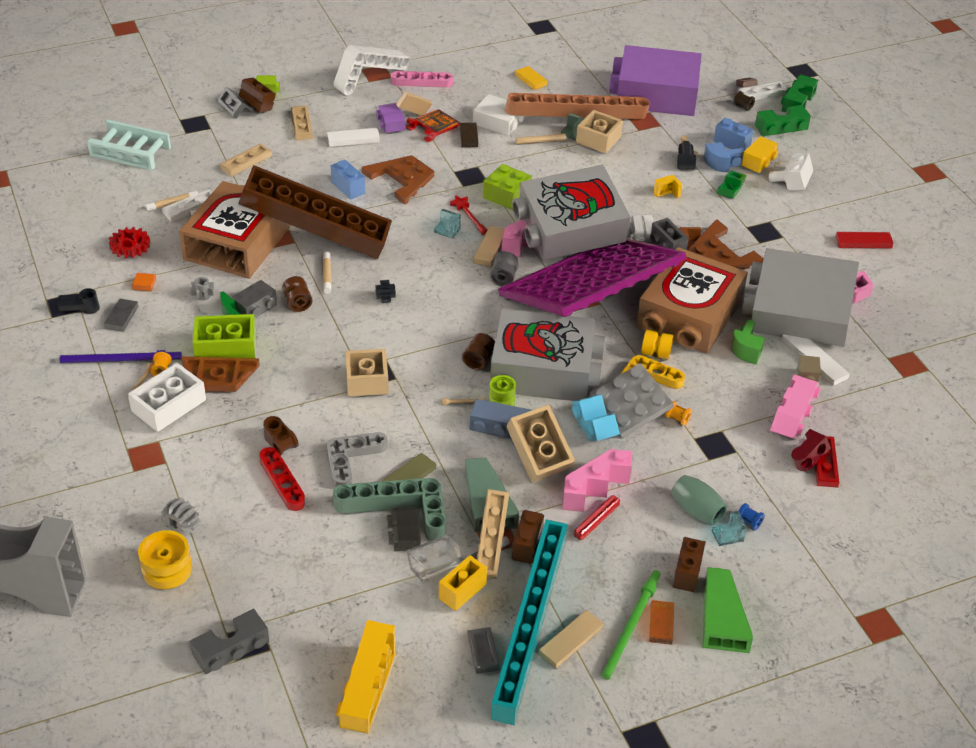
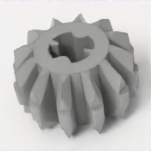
(180, 516)

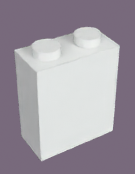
(492, 115)

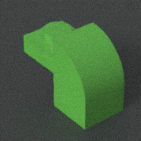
(746, 345)

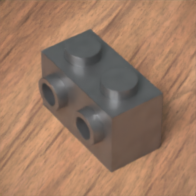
(668, 235)

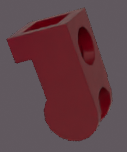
(810, 451)

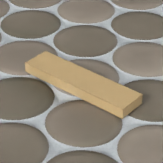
(492, 530)

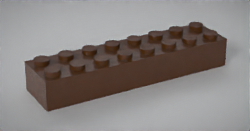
(315, 212)

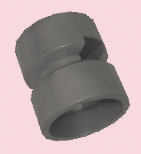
(504, 268)

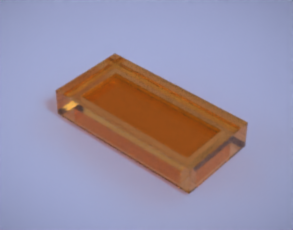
(661, 622)

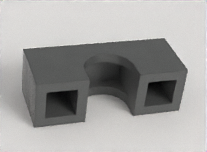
(215, 652)

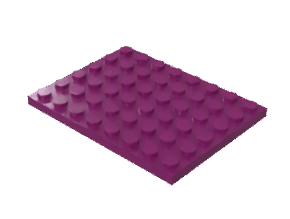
(591, 276)

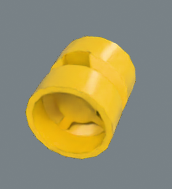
(657, 344)

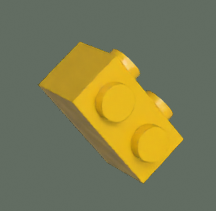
(760, 154)
(462, 583)

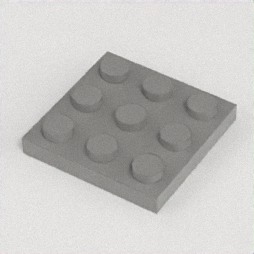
(633, 399)

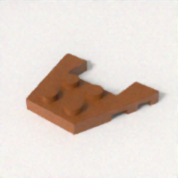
(405, 170)
(711, 247)

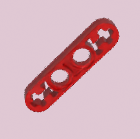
(284, 477)

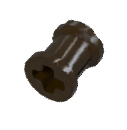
(744, 100)

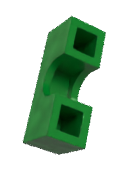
(802, 90)
(770, 123)

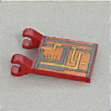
(434, 122)

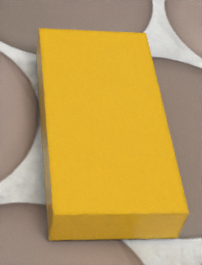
(531, 77)

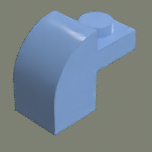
(721, 159)

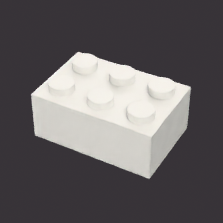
(167, 397)

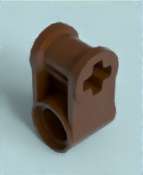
(279, 435)

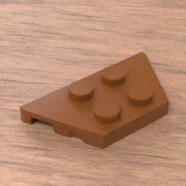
(221, 372)

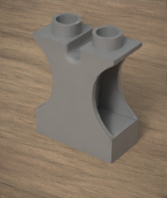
(43, 565)

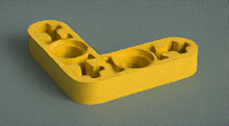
(671, 372)

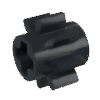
(385, 291)

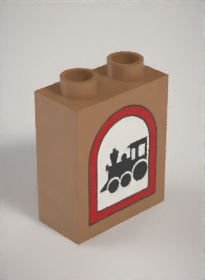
(229, 234)
(692, 301)

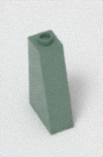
(480, 478)

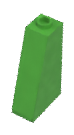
(723, 614)

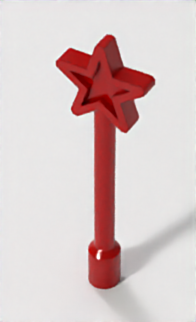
(462, 203)

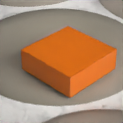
(144, 281)

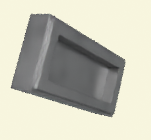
(121, 314)
(483, 650)

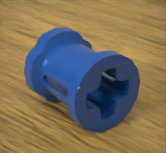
(751, 517)

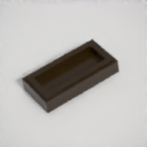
(469, 134)

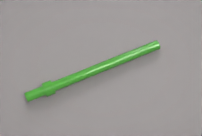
(647, 590)

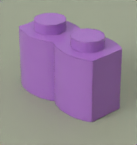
(390, 117)

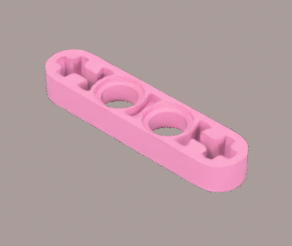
(421, 79)

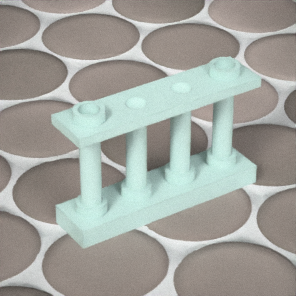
(129, 155)

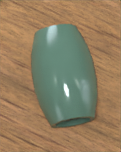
(698, 499)

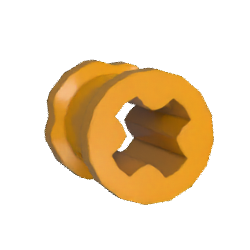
(161, 362)
(679, 414)

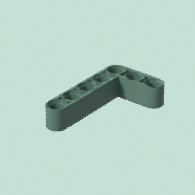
(393, 494)

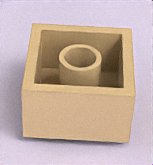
(599, 131)
(366, 372)

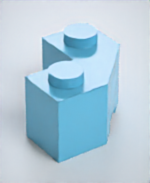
(593, 418)

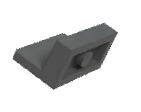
(233, 102)

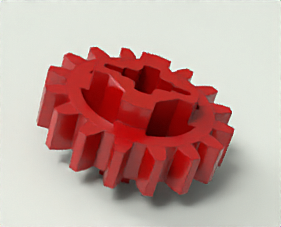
(129, 242)

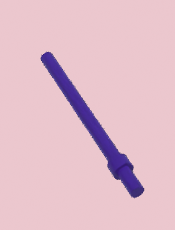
(115, 357)

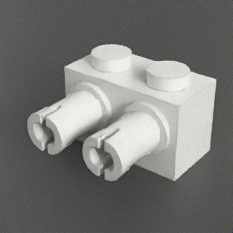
(794, 172)

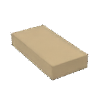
(414, 103)

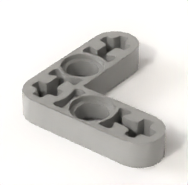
(347, 450)

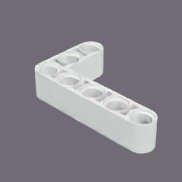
(358, 56)

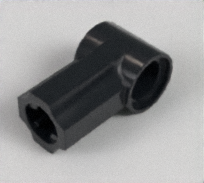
(686, 156)
(85, 300)

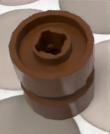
(297, 294)
(478, 351)

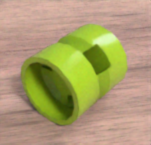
(502, 390)

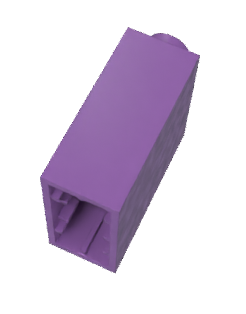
(660, 75)

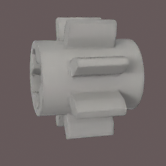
(202, 288)

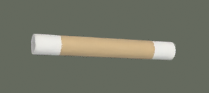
(162, 203)
(327, 272)

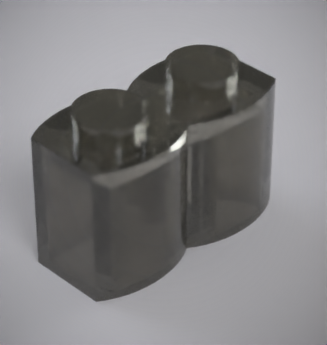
(405, 528)

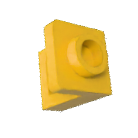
(667, 185)

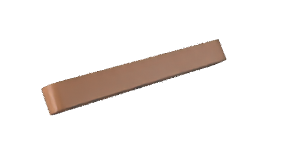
(581, 105)

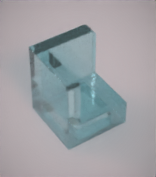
(449, 223)
(732, 532)

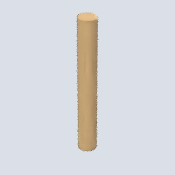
(537, 139)

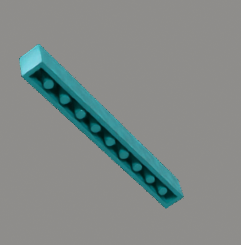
(528, 623)

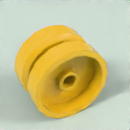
(165, 559)

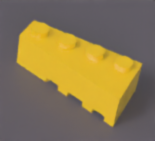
(367, 677)

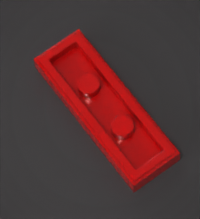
(864, 240)
(827, 468)

